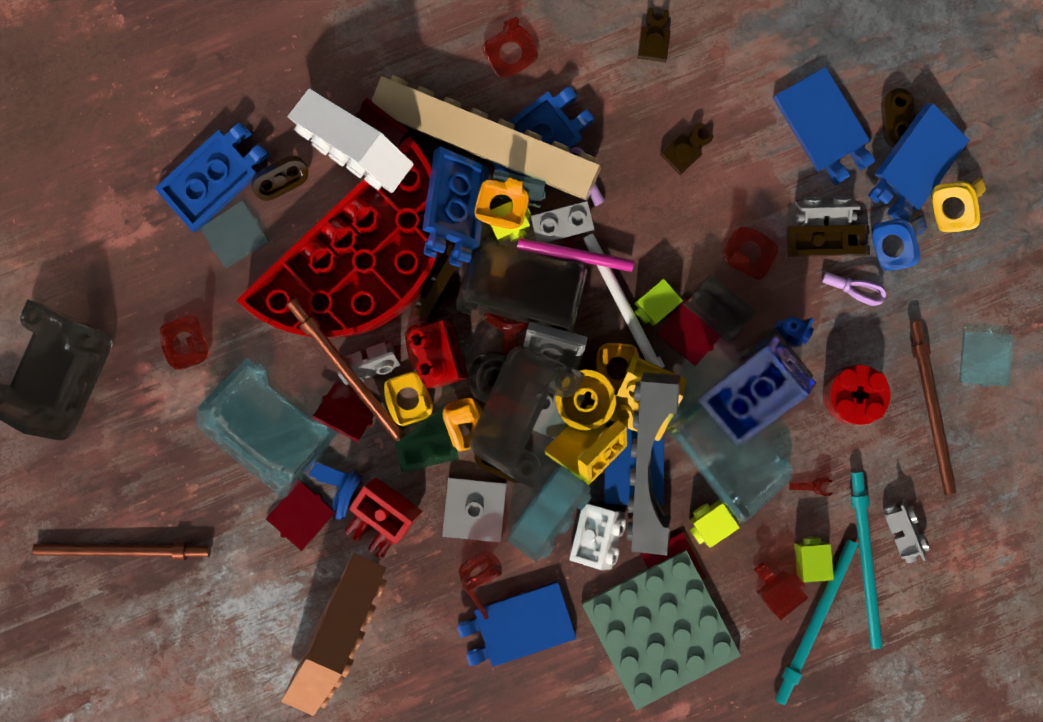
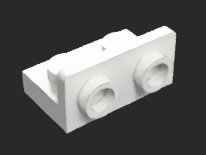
(598, 537)

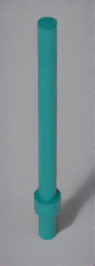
(860, 502)
(792, 674)

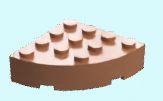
(336, 636)

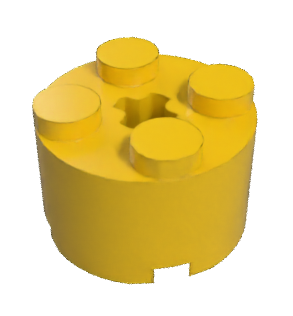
(593, 416)

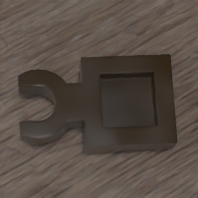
(654, 40)
(685, 151)

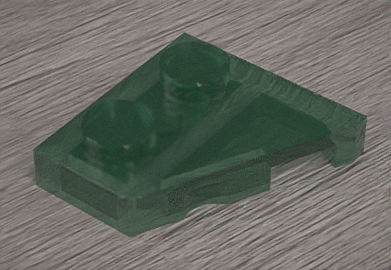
(426, 445)

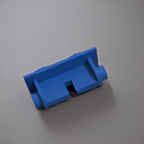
(795, 330)

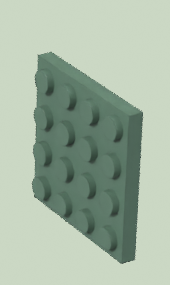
(661, 629)

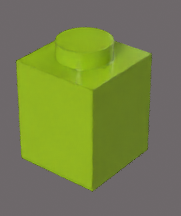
(657, 303)
(813, 560)

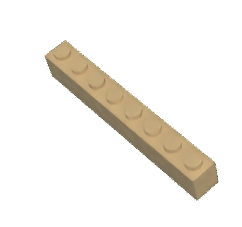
(487, 138)

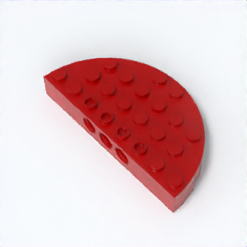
(356, 262)

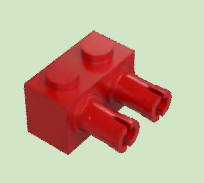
(438, 354)
(384, 511)

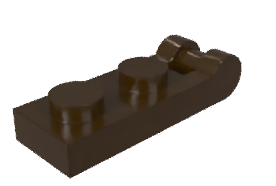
(827, 241)
(441, 280)

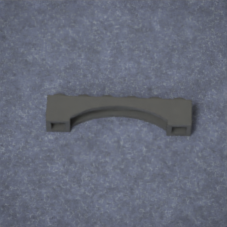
(650, 525)

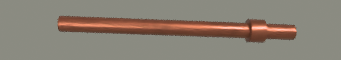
(310, 325)
(921, 351)
(177, 551)

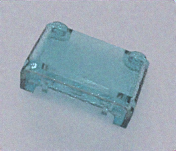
(262, 429)
(740, 475)

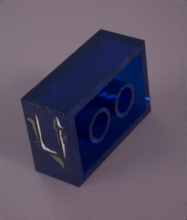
(757, 391)

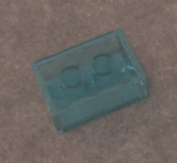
(549, 514)

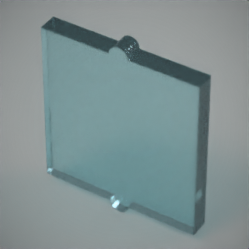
(533, 187)
(234, 235)
(985, 359)

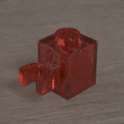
(780, 592)

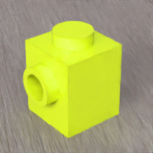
(513, 234)
(712, 524)

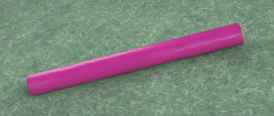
(575, 254)

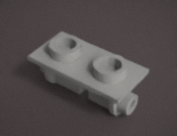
(814, 209)
(562, 222)
(380, 361)
(905, 520)

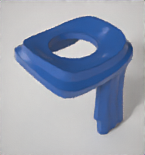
(907, 232)
(345, 481)

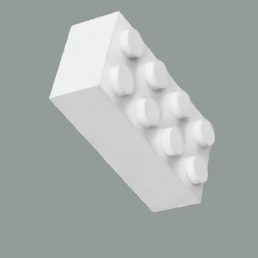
(350, 141)

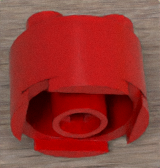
(873, 392)

